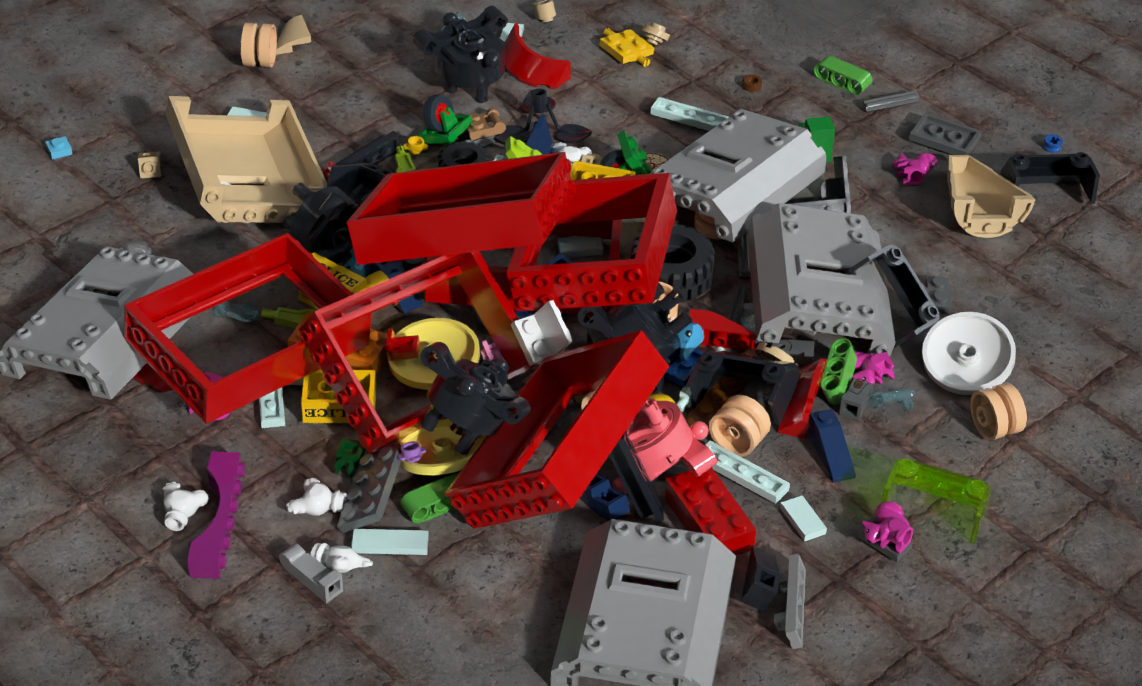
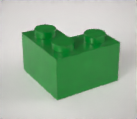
(822, 133)

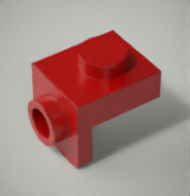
(401, 347)

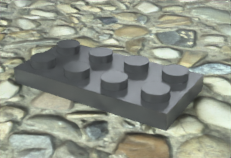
(370, 488)

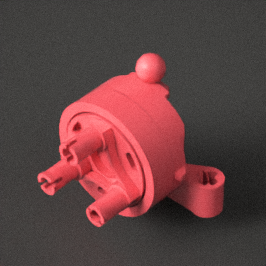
(665, 438)

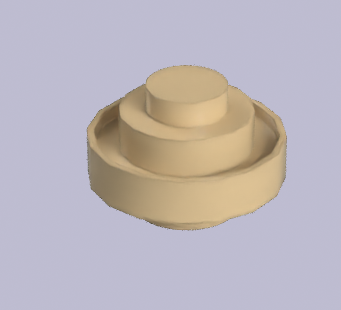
(655, 33)

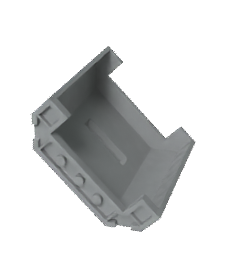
(770, 168)
(811, 299)
(85, 329)
(644, 630)

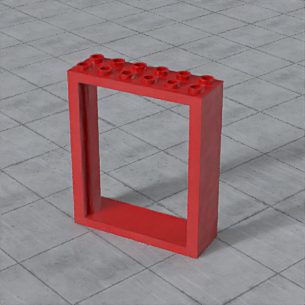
(602, 281)

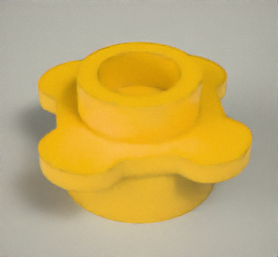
(415, 145)

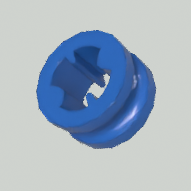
(1052, 143)

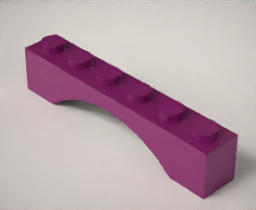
(208, 550)

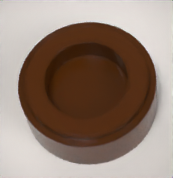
(752, 83)

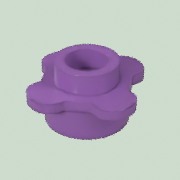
(411, 452)

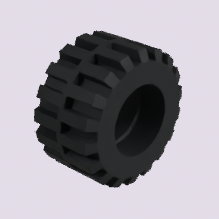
(462, 154)

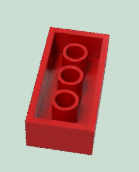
(709, 508)

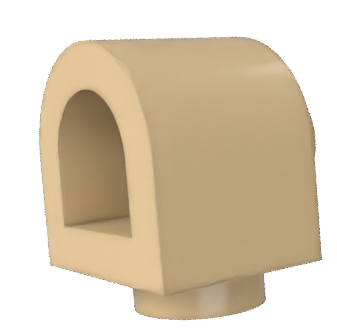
(544, 10)

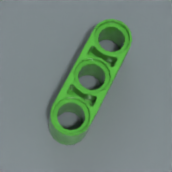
(843, 75)
(838, 371)
(428, 500)

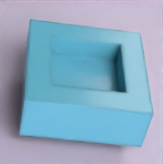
(58, 147)

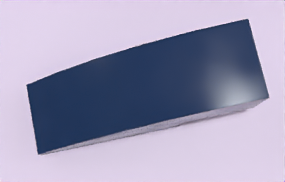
(605, 499)

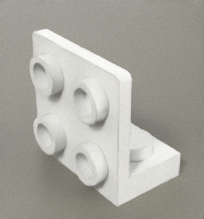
(542, 333)

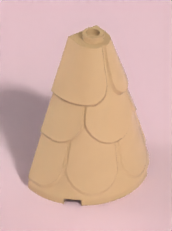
(984, 200)

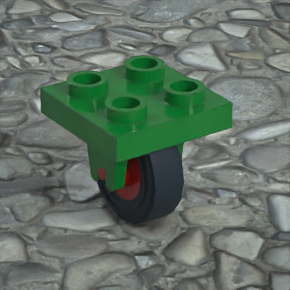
(441, 122)
(628, 157)

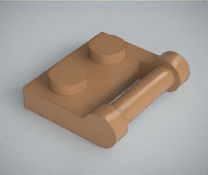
(480, 128)

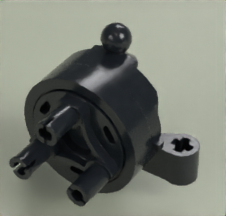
(467, 51)
(322, 221)
(648, 317)
(470, 396)

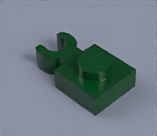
(348, 453)

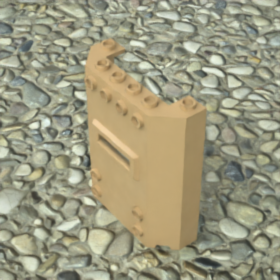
(245, 152)

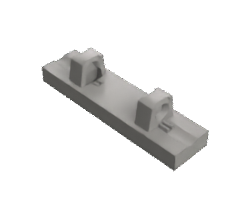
(793, 618)

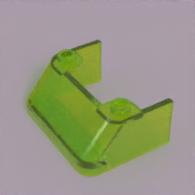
(942, 484)

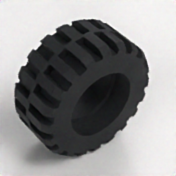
(695, 262)

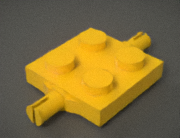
(626, 46)

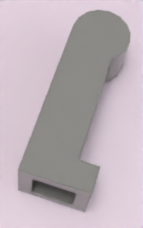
(312, 573)

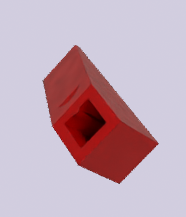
(722, 331)

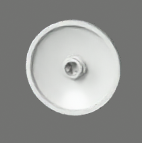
(968, 352)

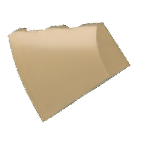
(293, 33)

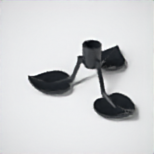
(539, 103)

